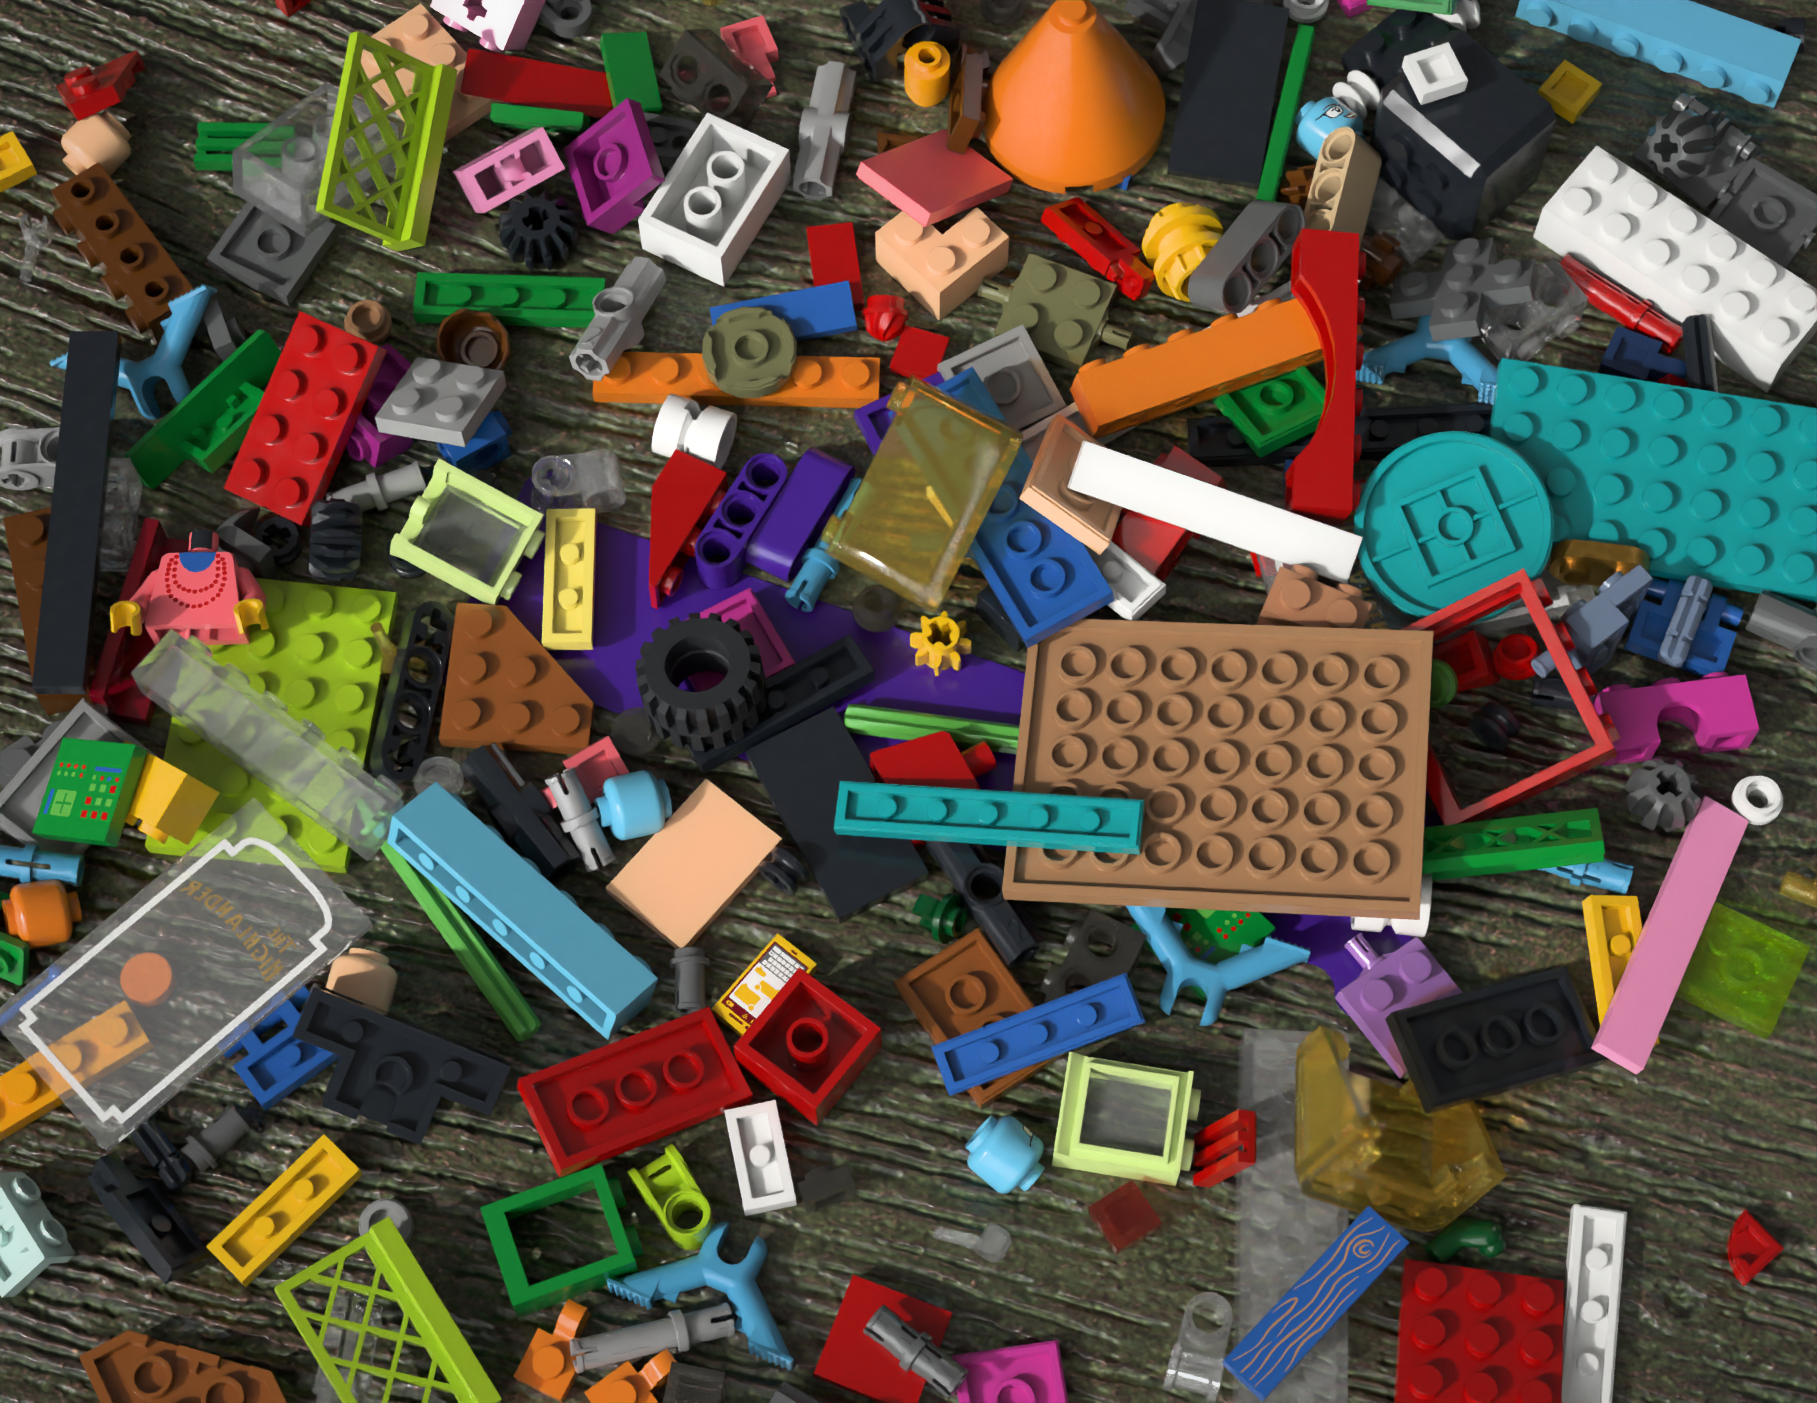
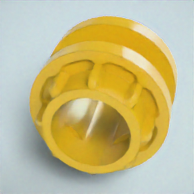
(1178, 243)

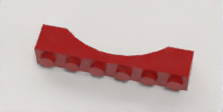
(1326, 285)

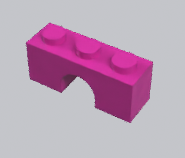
(1714, 709)

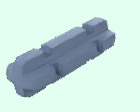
(1685, 621)

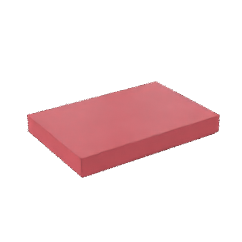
(931, 180)

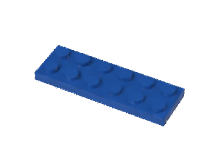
(1029, 561)

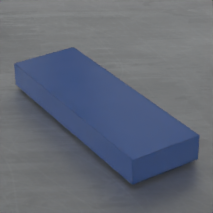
(808, 311)

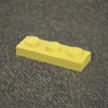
(569, 579)

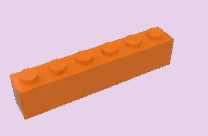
(1195, 367)

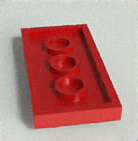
(305, 418)
(633, 1091)

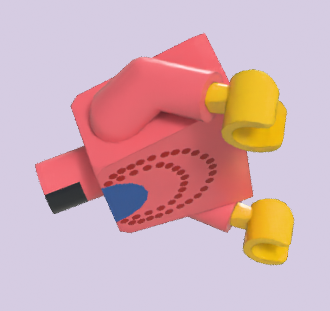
(196, 596)

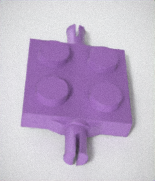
(1388, 985)

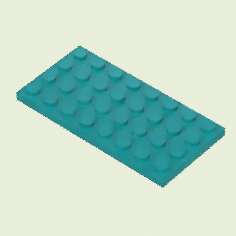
(1671, 469)

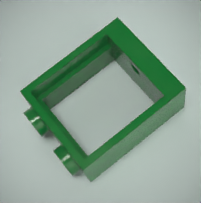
(532, 1298)

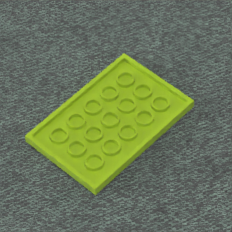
(324, 670)

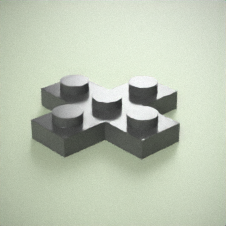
(1463, 289)

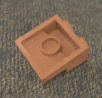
(1303, 601)

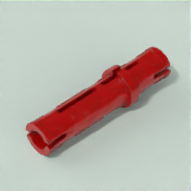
(1627, 310)

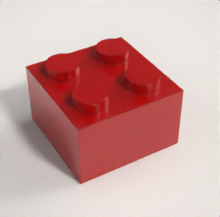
(808, 1046)

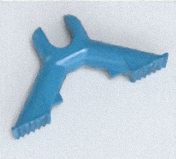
(1460, 352)
(167, 361)
(1212, 978)
(734, 1280)

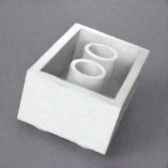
(715, 199)

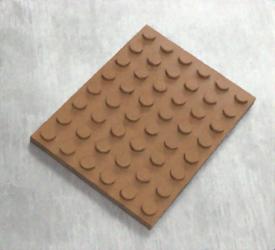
(1265, 759)

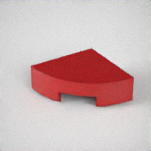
(1750, 1247)

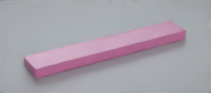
(1669, 936)

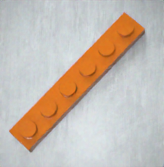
(814, 382)

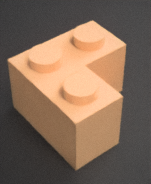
(938, 266)

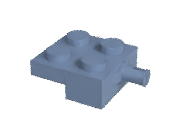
(1601, 622)

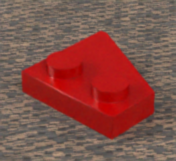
(97, 89)

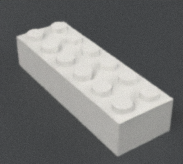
(1681, 264)

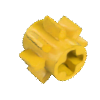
(943, 631)

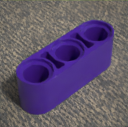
(799, 514)
(730, 539)

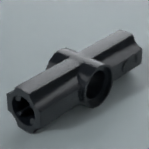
(520, 812)
(1002, 920)

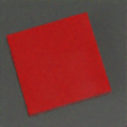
(865, 1366)

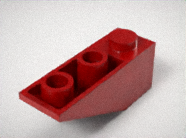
(680, 509)

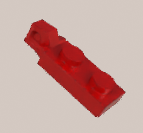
(1100, 245)

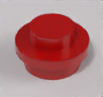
(1514, 657)

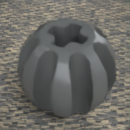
(1681, 144)
(1666, 810)

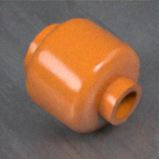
(41, 912)

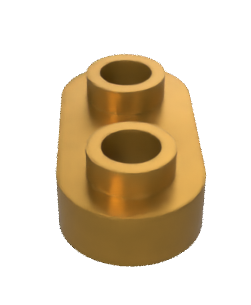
(1593, 562)

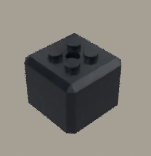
(1465, 152)

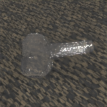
(35, 240)
(990, 1245)

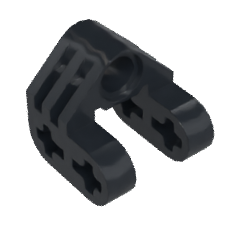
(894, 29)

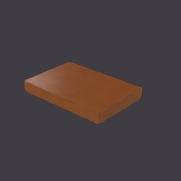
(965, 991)

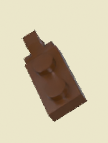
(967, 97)

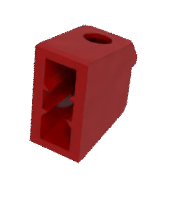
(933, 763)

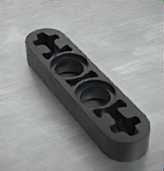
(408, 690)

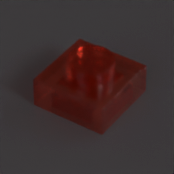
(1124, 1217)

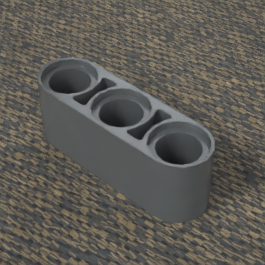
(1246, 256)

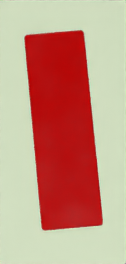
(536, 83)

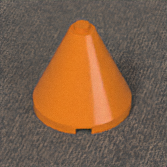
(1073, 104)

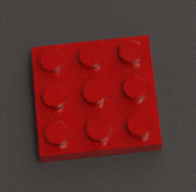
(1478, 1336)

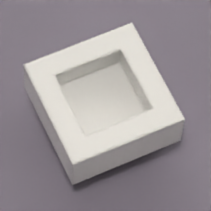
(1434, 73)

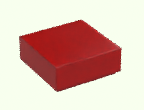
(919, 353)

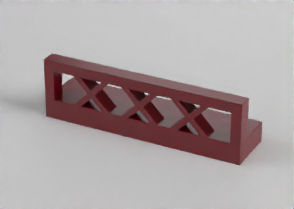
(113, 685)

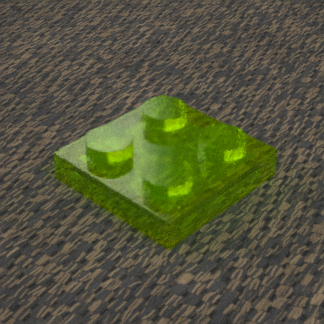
(1742, 970)

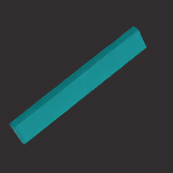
(990, 817)

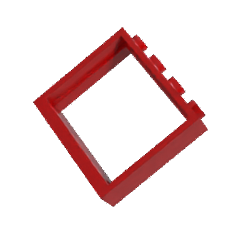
(1577, 682)

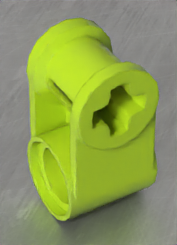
(669, 1192)

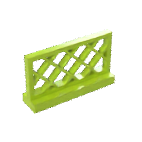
(415, 154)
(420, 1306)

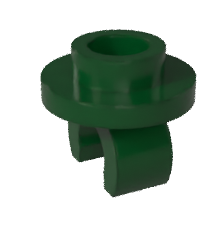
(943, 917)

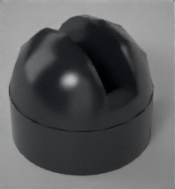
(1794, 27)

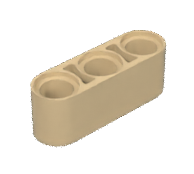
(1343, 184)

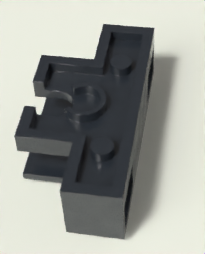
(394, 1066)

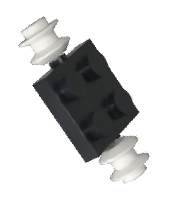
(1381, 52)

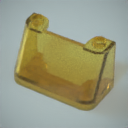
(923, 493)
(1378, 1147)

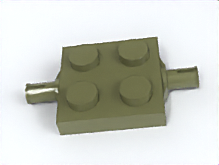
(1059, 309)

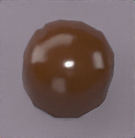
(473, 340)

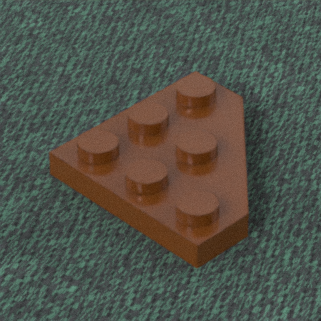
(509, 689)
(153, 1371)

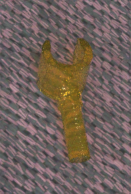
(387, 649)

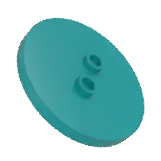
(1451, 521)

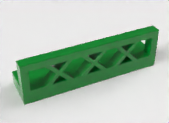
(1513, 844)

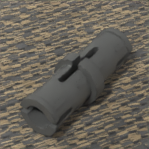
(916, 1351)

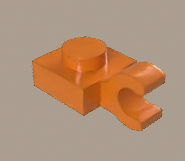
(548, 1360)
(628, 1386)

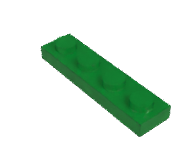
(510, 298)

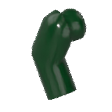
(1466, 1232)

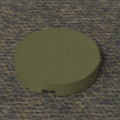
(749, 352)

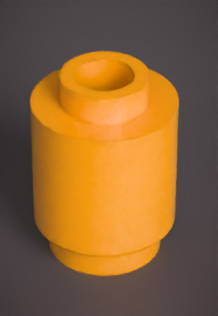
(927, 73)

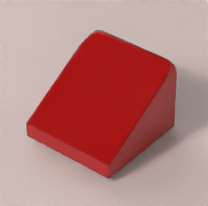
(1470, 659)

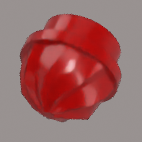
(885, 316)

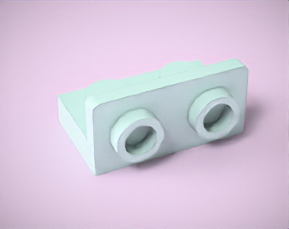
(27, 1234)

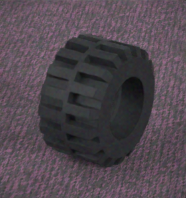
(694, 648)

